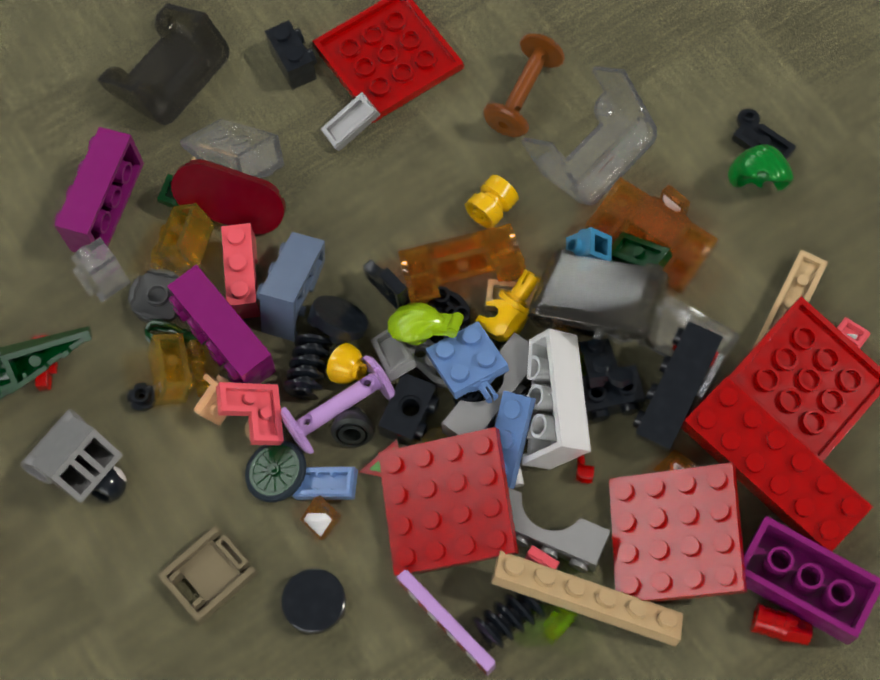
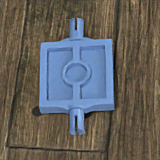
(468, 362)

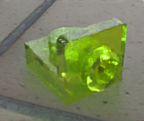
(557, 624)

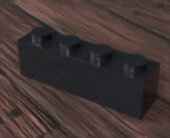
(678, 386)

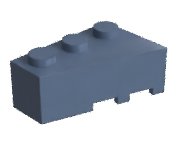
(289, 283)

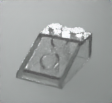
(237, 148)

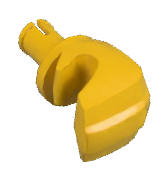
(511, 309)

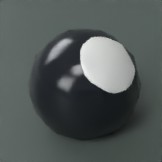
(111, 486)

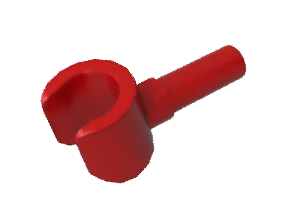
(584, 472)

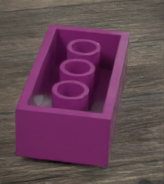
(99, 189)
(221, 327)
(809, 580)

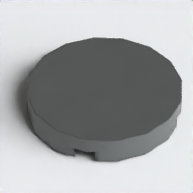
(150, 295)

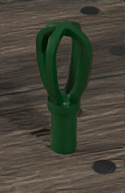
(172, 328)

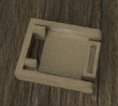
(211, 570)

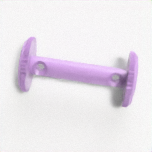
(338, 404)

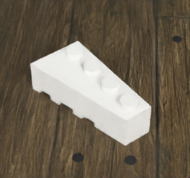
(559, 416)

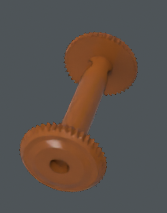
(540, 52)

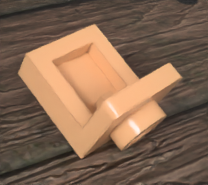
(207, 405)

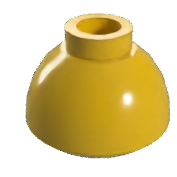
(346, 364)

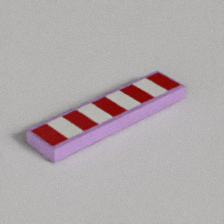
(446, 622)

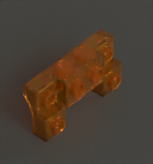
(649, 218)
(461, 258)

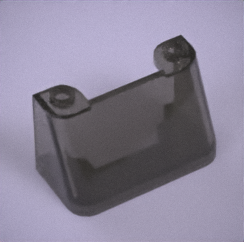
(174, 68)
(600, 296)

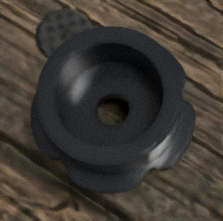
(141, 404)

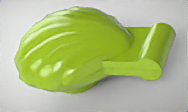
(420, 321)

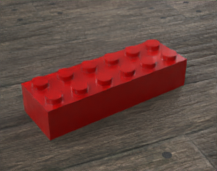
(776, 466)

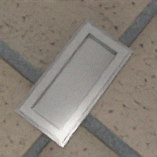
(350, 121)
(394, 355)

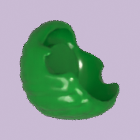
(760, 165)

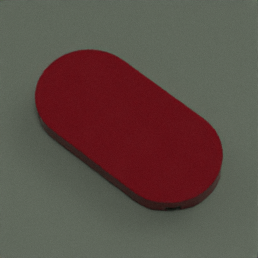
(229, 195)

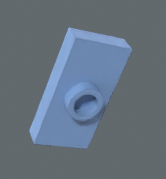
(329, 482)

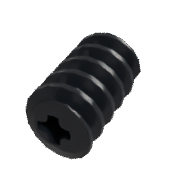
(305, 366)
(508, 618)

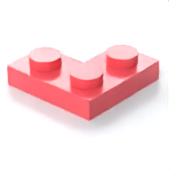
(257, 402)

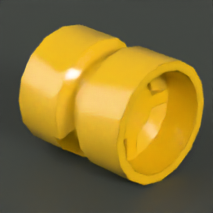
(494, 199)

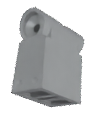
(72, 457)

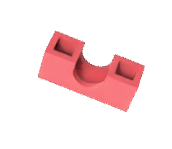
(239, 269)

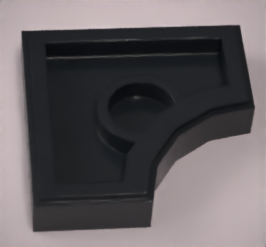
(387, 284)

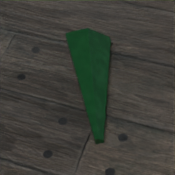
(30, 358)

